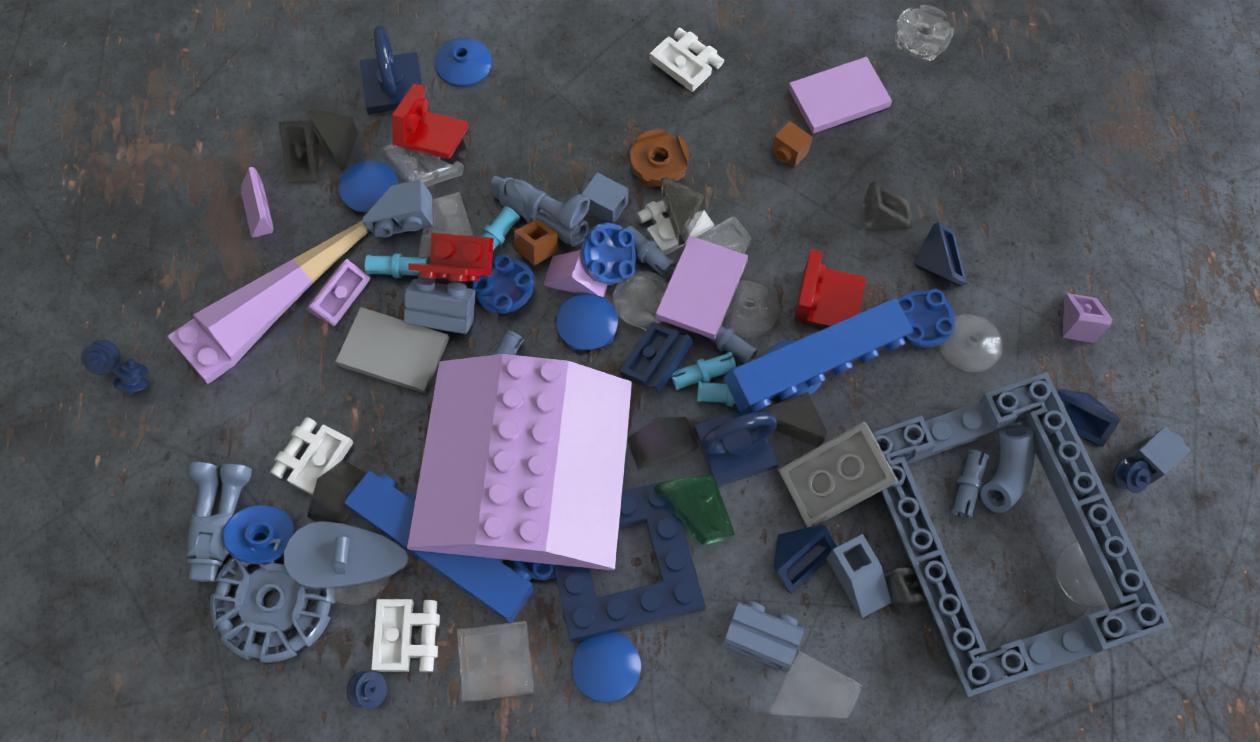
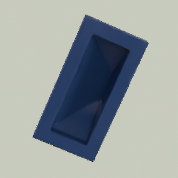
(942, 255)
(1089, 416)
(801, 554)

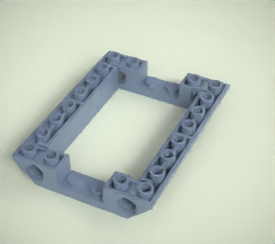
(1109, 553)

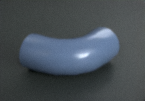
(1013, 469)

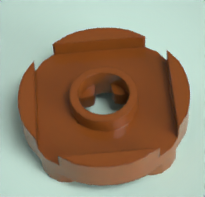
(656, 142)

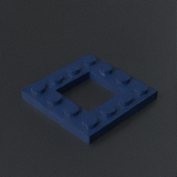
(671, 598)

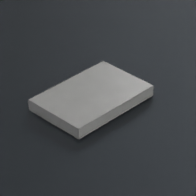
(392, 350)
(837, 475)

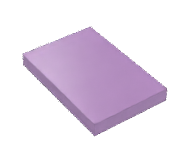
(839, 95)
(702, 287)

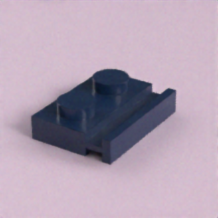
(656, 357)

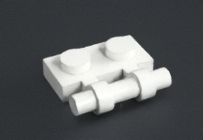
(682, 64)
(662, 230)
(323, 453)
(394, 632)

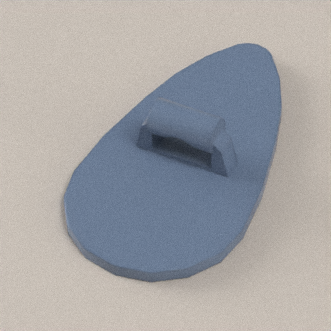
(340, 556)

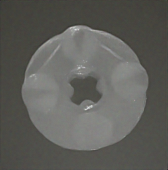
(919, 44)

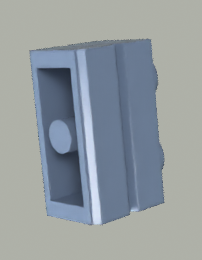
(439, 305)
(763, 635)

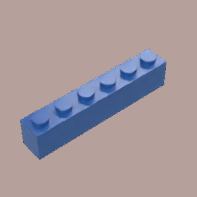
(817, 355)
(482, 578)

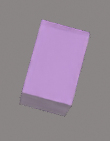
(569, 274)
(1084, 318)

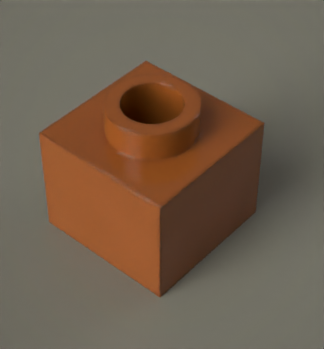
(791, 144)
(536, 241)

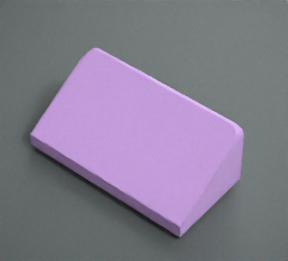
(256, 204)
(338, 293)

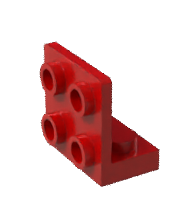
(425, 131)
(457, 257)
(827, 294)

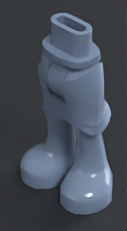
(533, 204)
(205, 534)

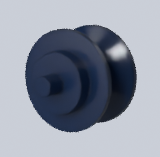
(100, 357)
(130, 377)
(1132, 475)
(366, 689)

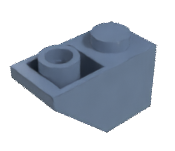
(401, 210)
(860, 575)

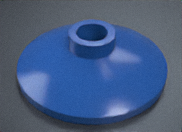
(463, 70)
(254, 524)

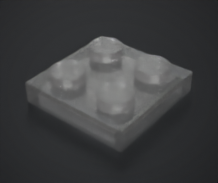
(495, 661)

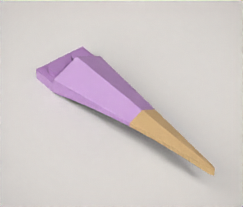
(232, 325)

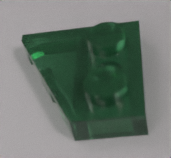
(699, 507)

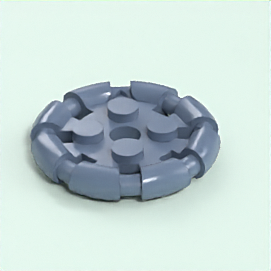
(270, 621)

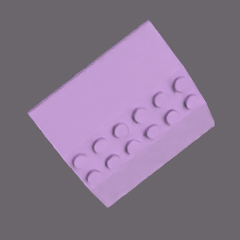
(523, 462)

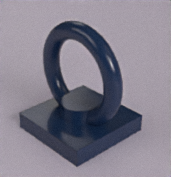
(388, 75)
(737, 445)

